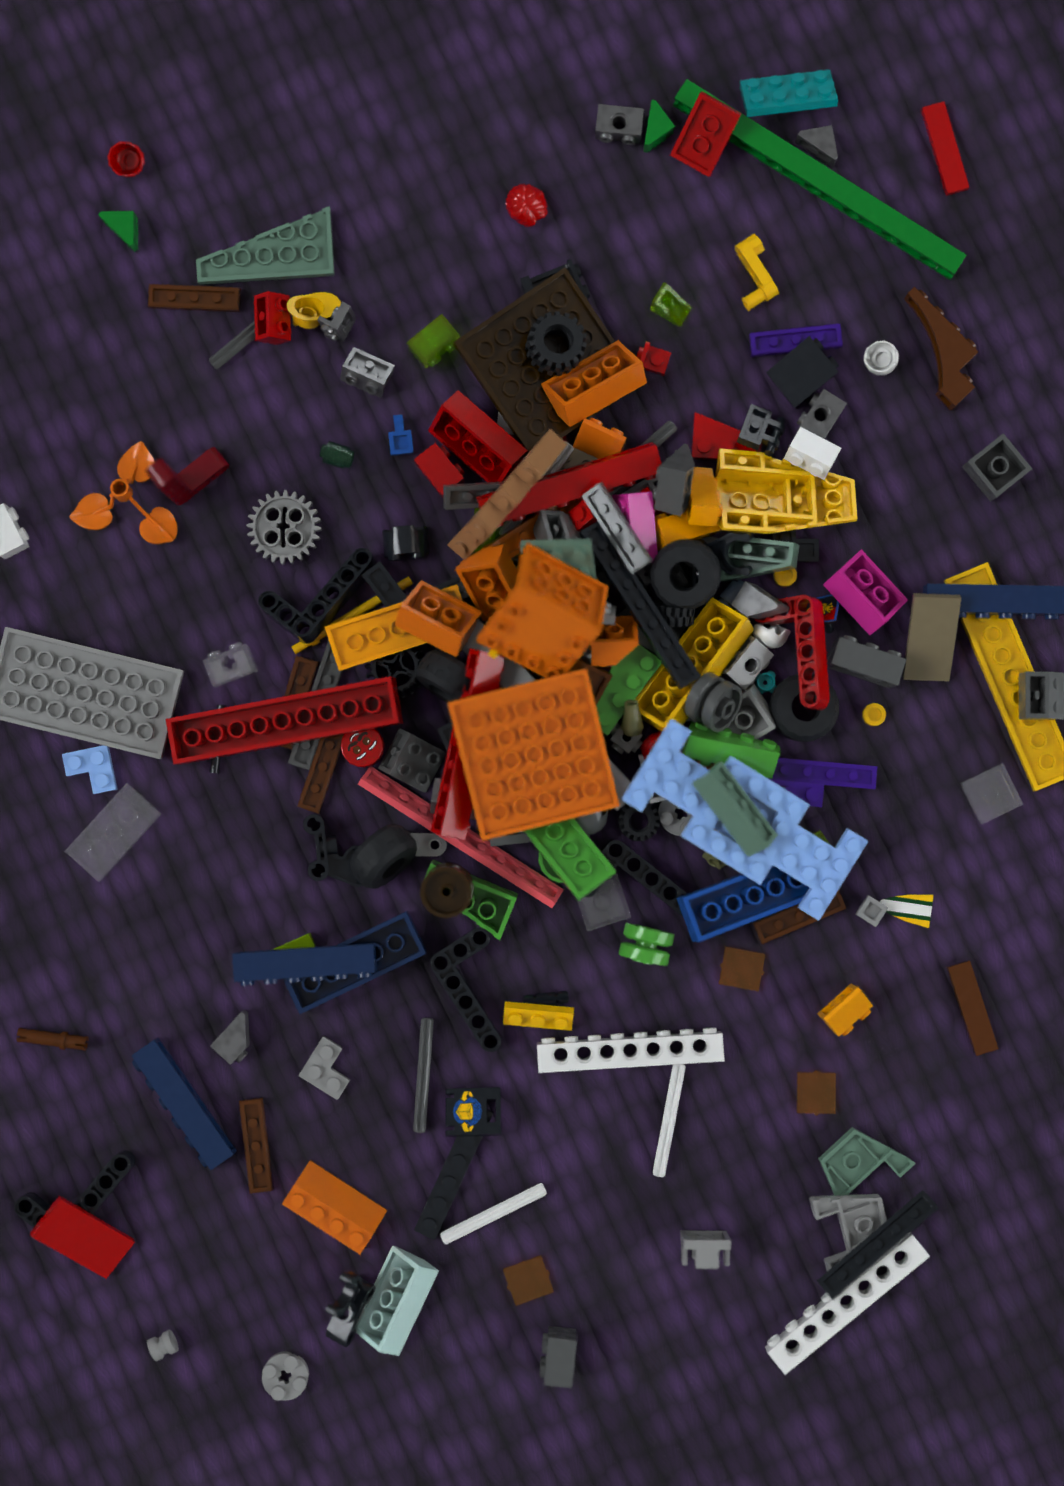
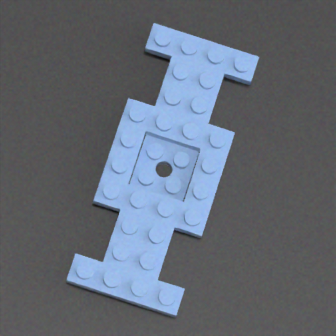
(792, 851)

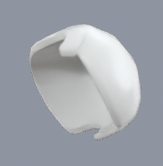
(881, 358)
(771, 637)

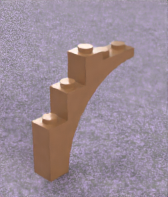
(508, 495)

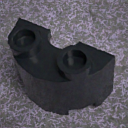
(405, 541)

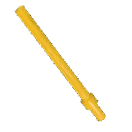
(361, 609)

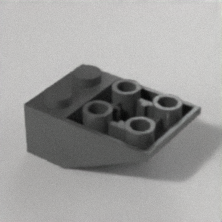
(674, 482)
(554, 526)
(1041, 696)

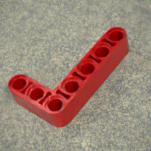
(804, 643)

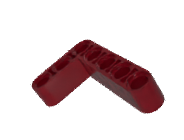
(191, 480)

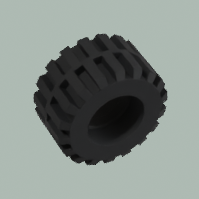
(560, 326)

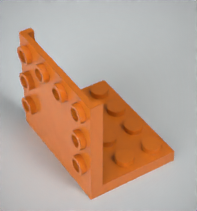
(547, 615)

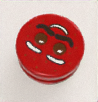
(363, 747)

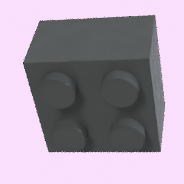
(997, 467)
(559, 1357)

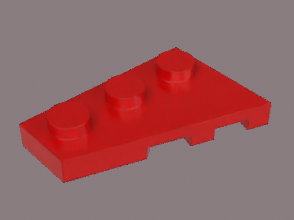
(713, 435)

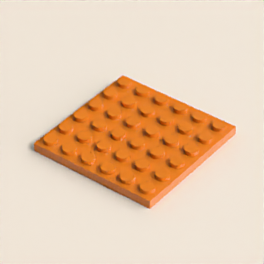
(533, 754)

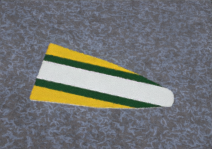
(910, 908)

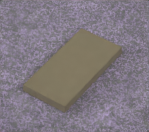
(931, 637)

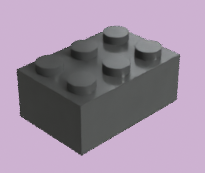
(866, 662)

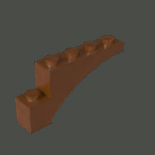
(950, 349)

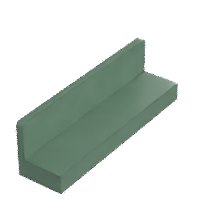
(735, 809)

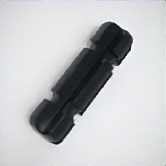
(549, 998)

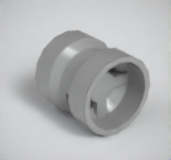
(163, 1345)

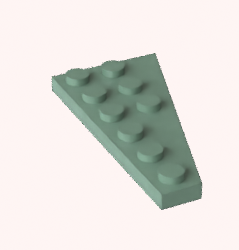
(283, 252)

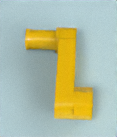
(747, 252)

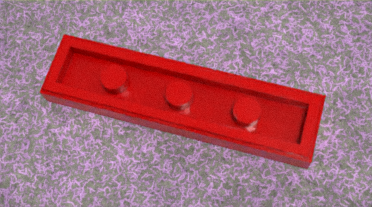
(945, 148)

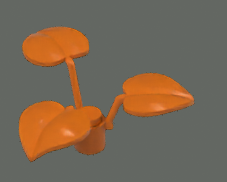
(94, 510)

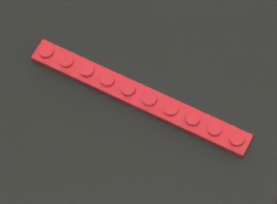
(482, 851)

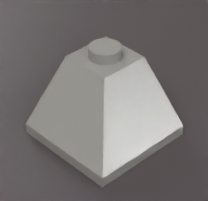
(753, 715)

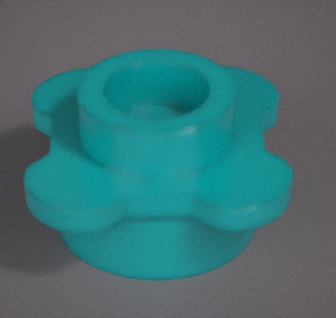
(770, 678)

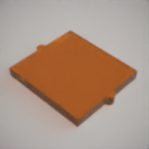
(741, 969)
(816, 1092)
(528, 1280)

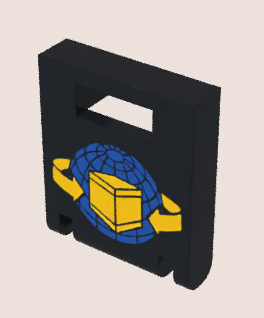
(469, 1112)

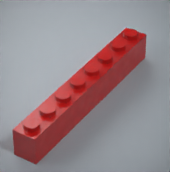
(572, 483)
(454, 799)

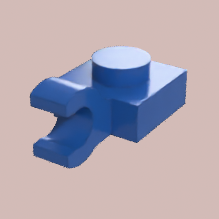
(400, 440)

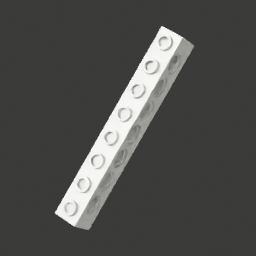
(712, 1051)
(843, 1314)

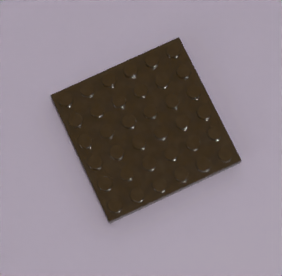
(500, 362)

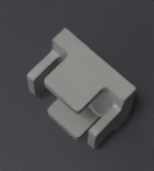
(705, 1247)

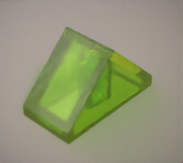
(670, 305)

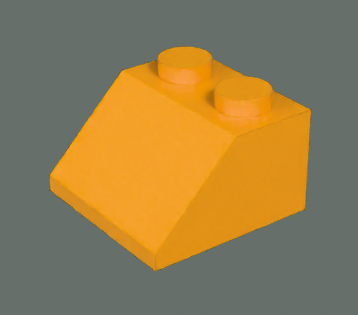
(846, 1010)

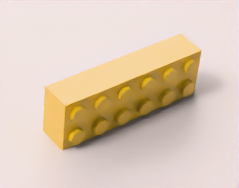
(711, 646)

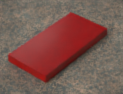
(82, 1237)

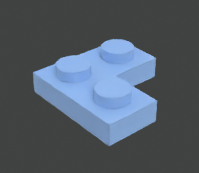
(96, 762)

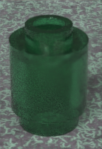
(337, 455)

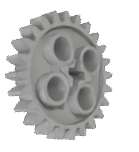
(263, 527)

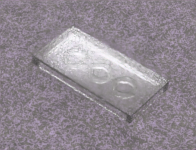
(113, 832)

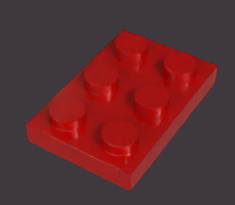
(705, 134)

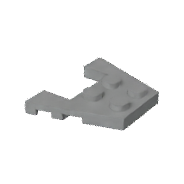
(857, 1218)

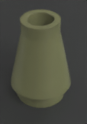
(632, 720)

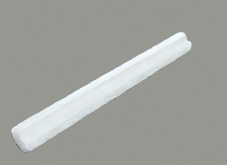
(669, 1119)
(493, 1213)

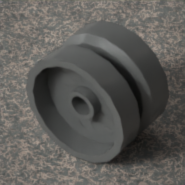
(713, 702)

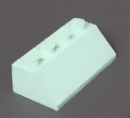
(396, 1301)

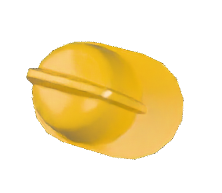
(308, 308)

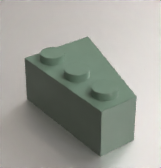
(763, 556)

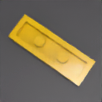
(538, 1016)

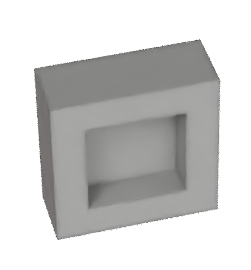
(871, 911)

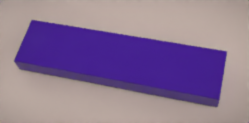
(786, 340)

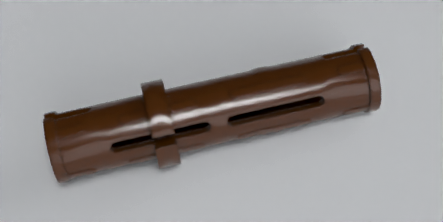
(61, 1040)

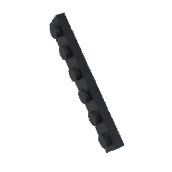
(448, 1184)
(878, 1244)

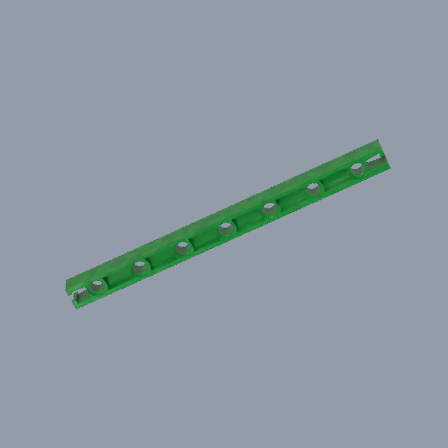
(835, 189)

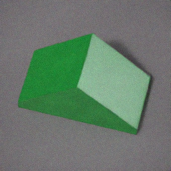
(658, 127)
(124, 225)

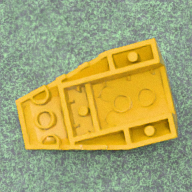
(776, 496)

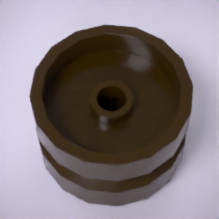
(440, 902)

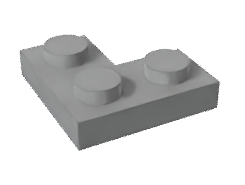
(320, 1072)

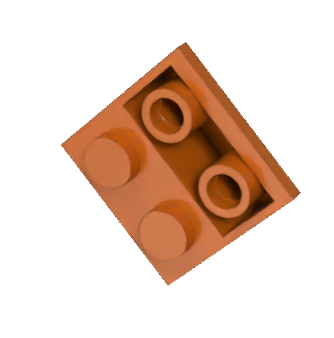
(598, 440)

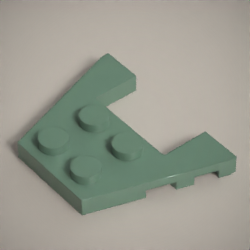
(855, 1158)

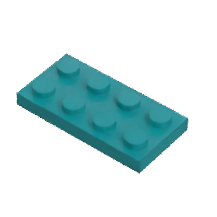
(788, 93)

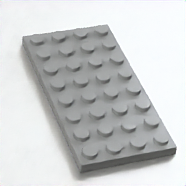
(86, 693)

